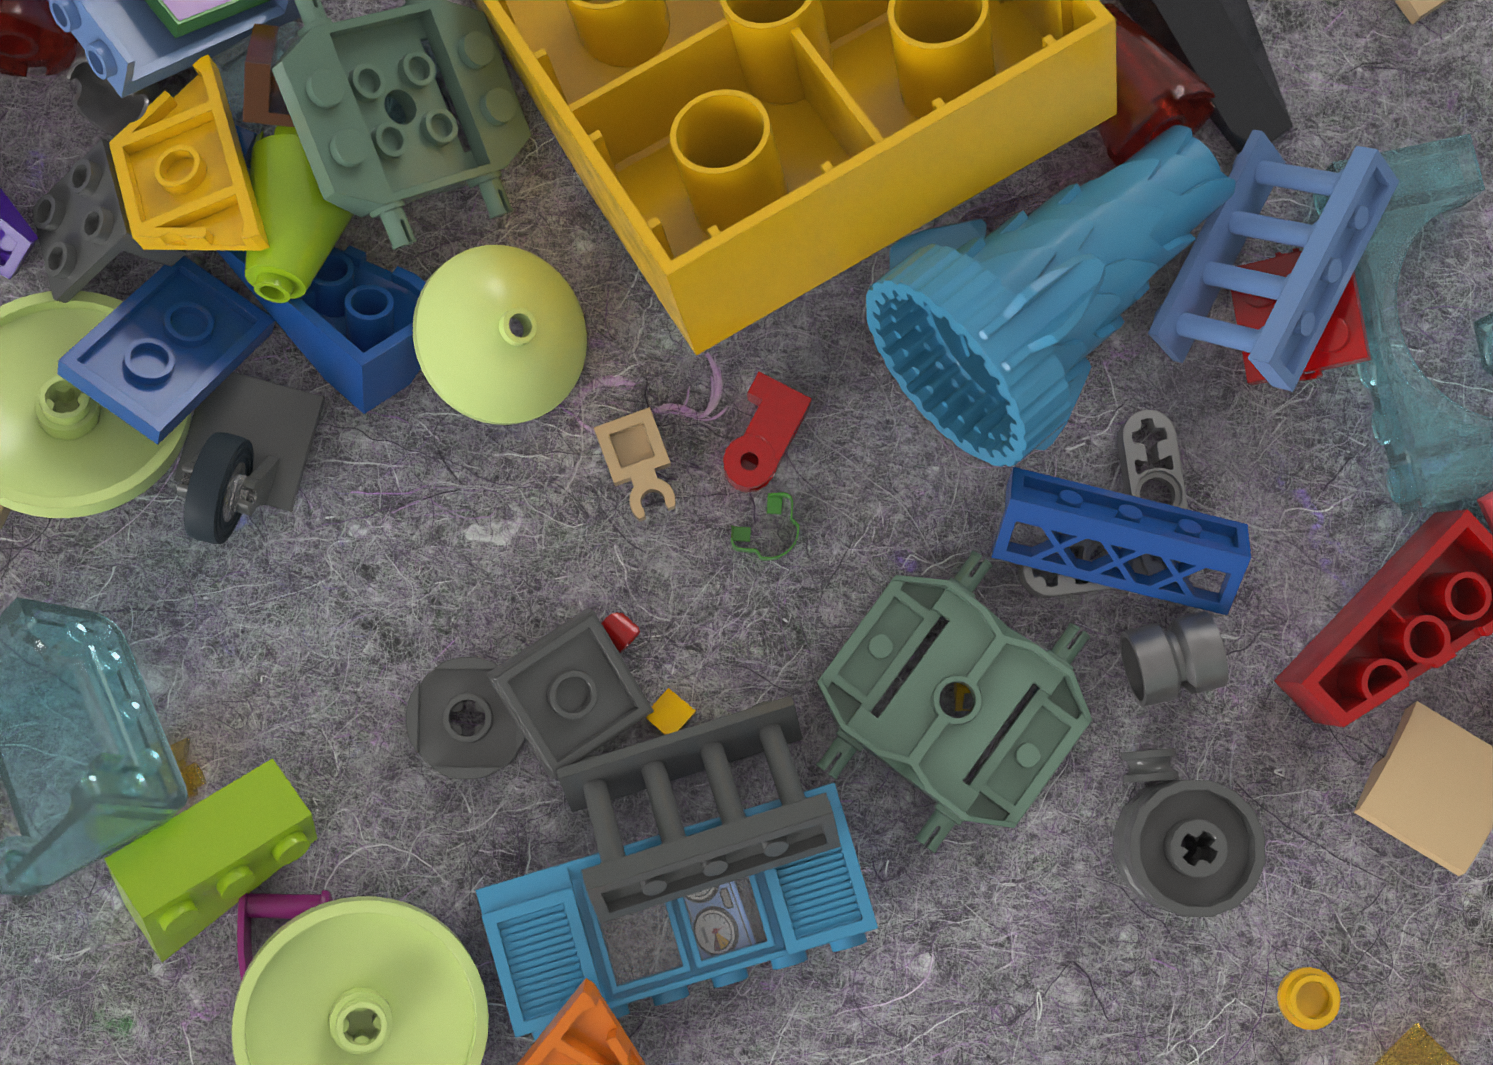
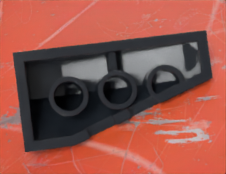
(1225, 51)

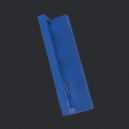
(1128, 523)

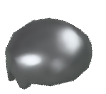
(101, 102)

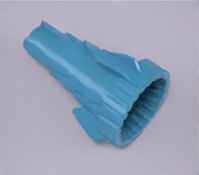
(1001, 324)

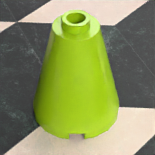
(294, 216)

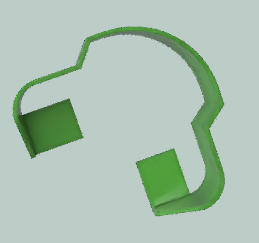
(774, 506)

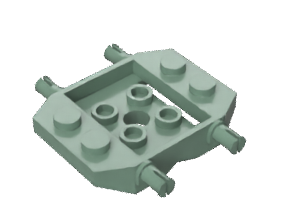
(362, 158)
(914, 731)

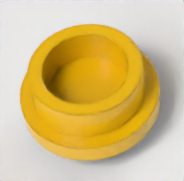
(1308, 998)

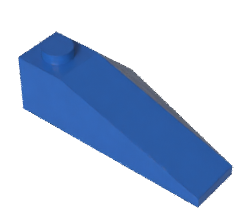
(351, 324)

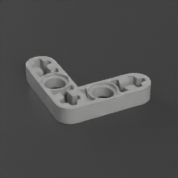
(1129, 455)

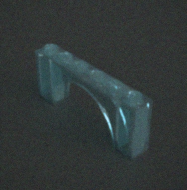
(1432, 444)

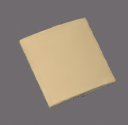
(1433, 789)

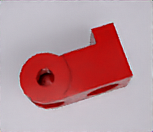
(756, 455)

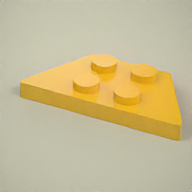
(188, 172)

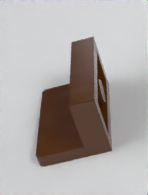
(262, 96)

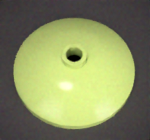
(467, 339)

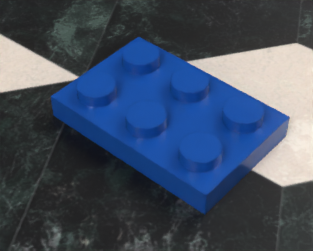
(166, 348)

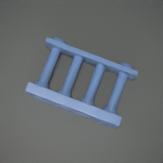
(1306, 294)

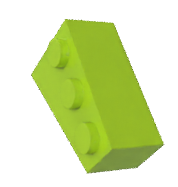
(211, 856)

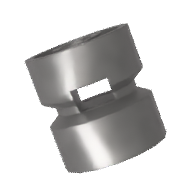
(1183, 656)

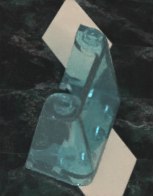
(76, 745)

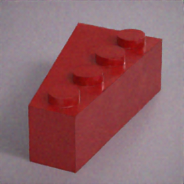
(1400, 624)

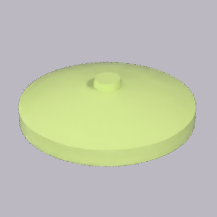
(56, 443)
(361, 988)

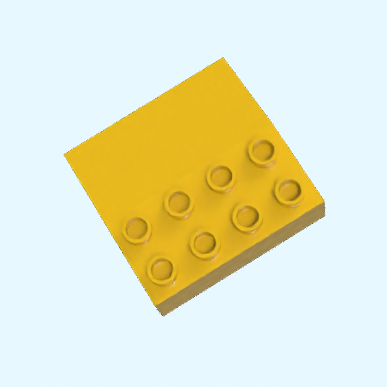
(797, 135)

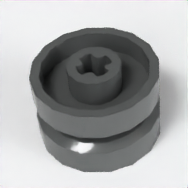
(1224, 854)

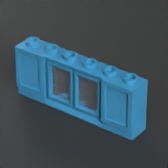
(551, 938)

